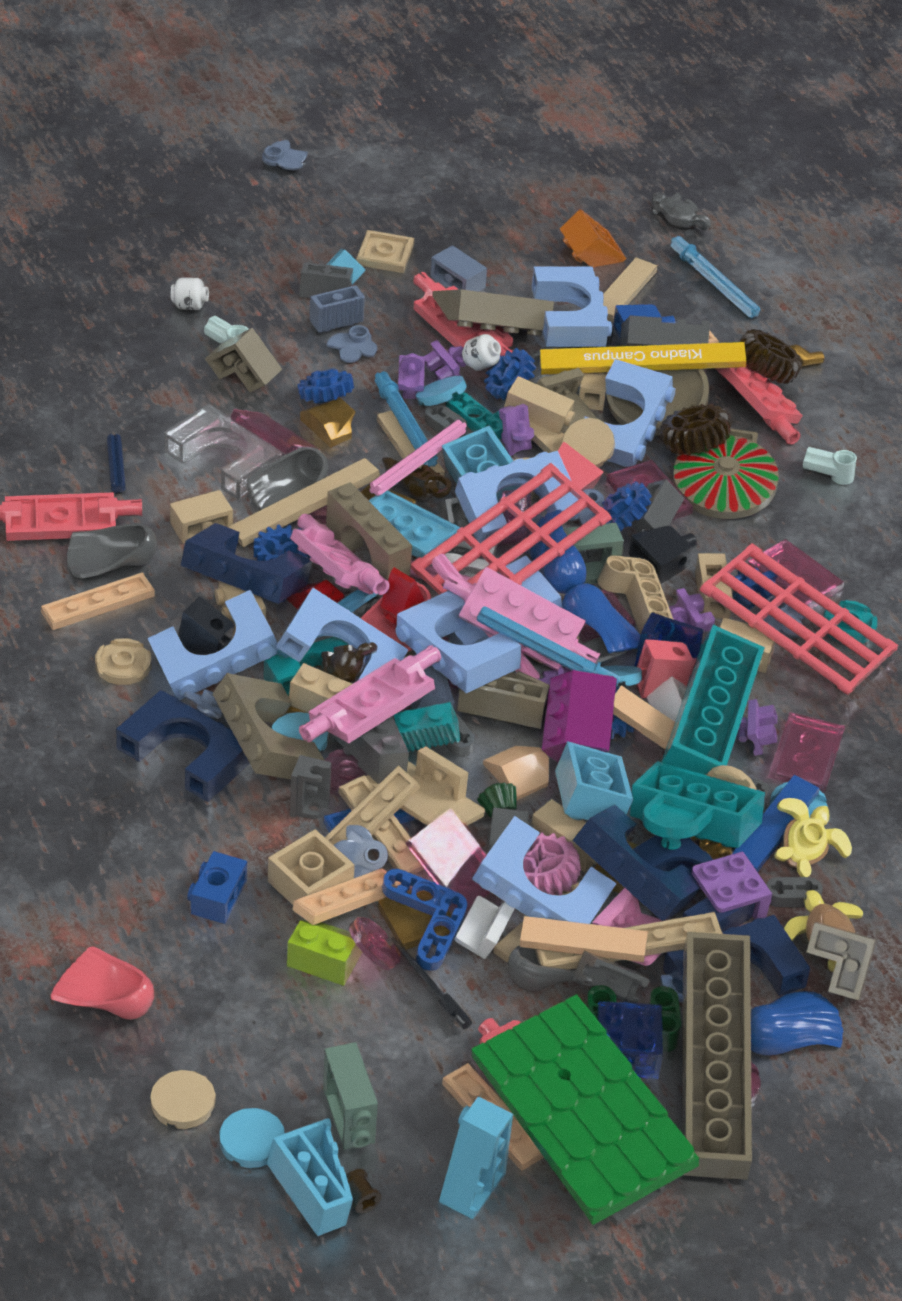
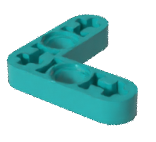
(466, 405)

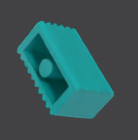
(428, 726)

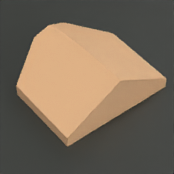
(522, 766)

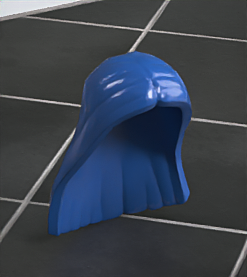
(563, 571)
(593, 607)
(794, 1023)

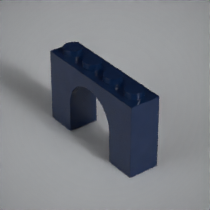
(214, 555)
(169, 718)
(690, 855)
(659, 890)
(769, 950)

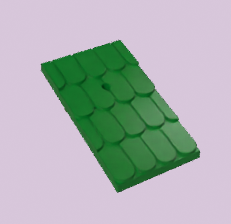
(585, 1108)

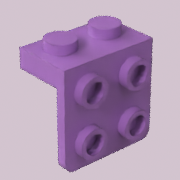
(733, 884)

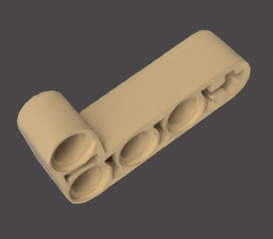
(640, 584)

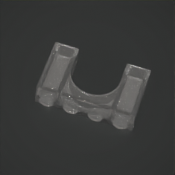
(213, 429)

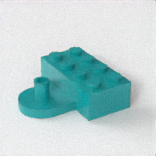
(690, 804)

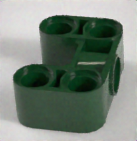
(661, 996)

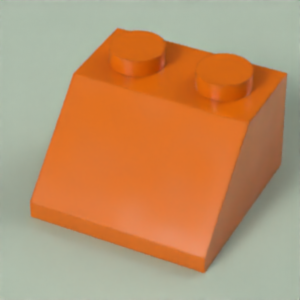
(590, 241)

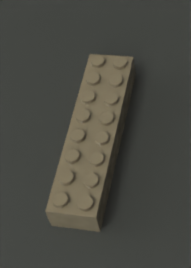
(717, 1054)

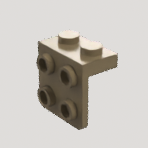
(567, 384)

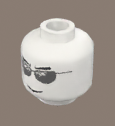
(189, 294)
(481, 352)

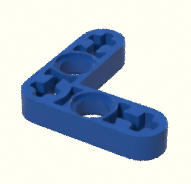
(436, 907)

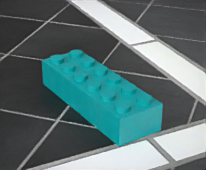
(713, 702)

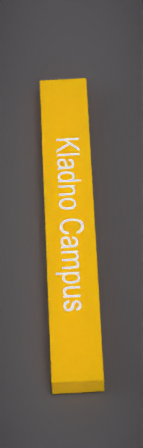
(649, 357)

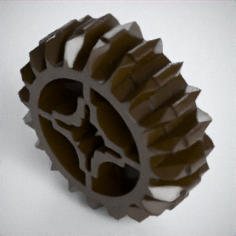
(771, 356)
(695, 429)

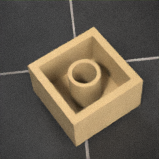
(308, 867)

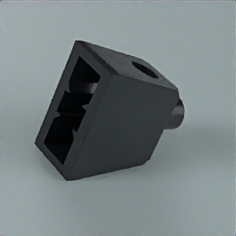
(664, 550)
(204, 628)

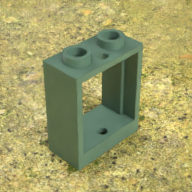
(603, 537)
(350, 1096)

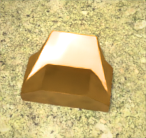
(330, 421)

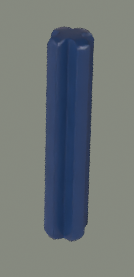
(116, 464)

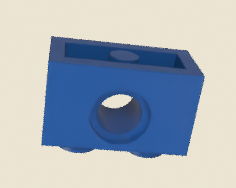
(218, 887)

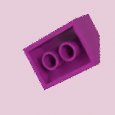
(579, 712)

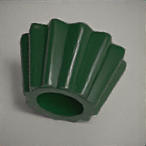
(498, 796)

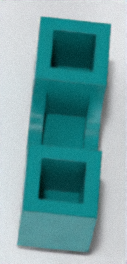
(283, 670)

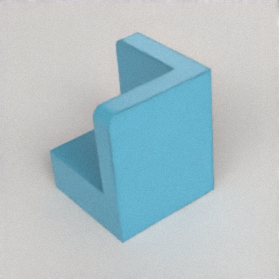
(344, 259)

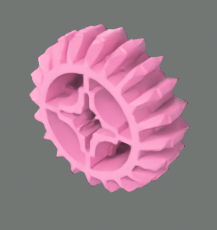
(552, 864)

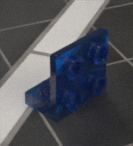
(668, 629)
(636, 1033)

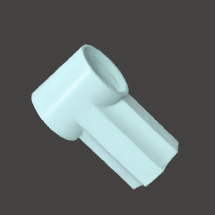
(221, 330)
(838, 465)

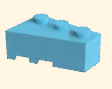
(477, 1157)
(312, 1175)

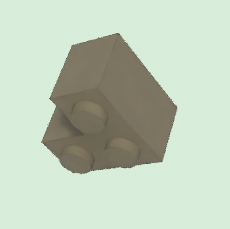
(247, 358)
(852, 957)

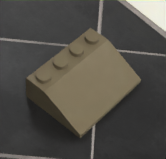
(493, 310)

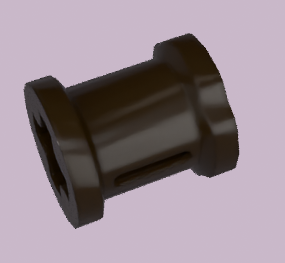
(362, 1192)

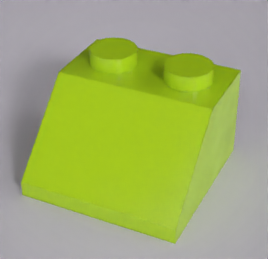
(323, 951)

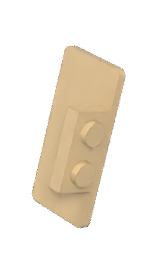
(441, 789)

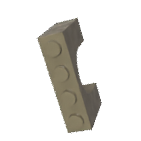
(356, 519)
(245, 706)

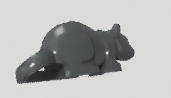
(678, 212)

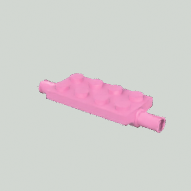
(336, 558)
(522, 607)
(373, 698)

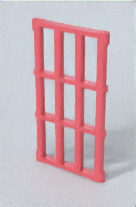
(521, 518)
(813, 639)

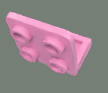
(625, 912)

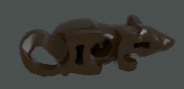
(422, 482)
(346, 660)

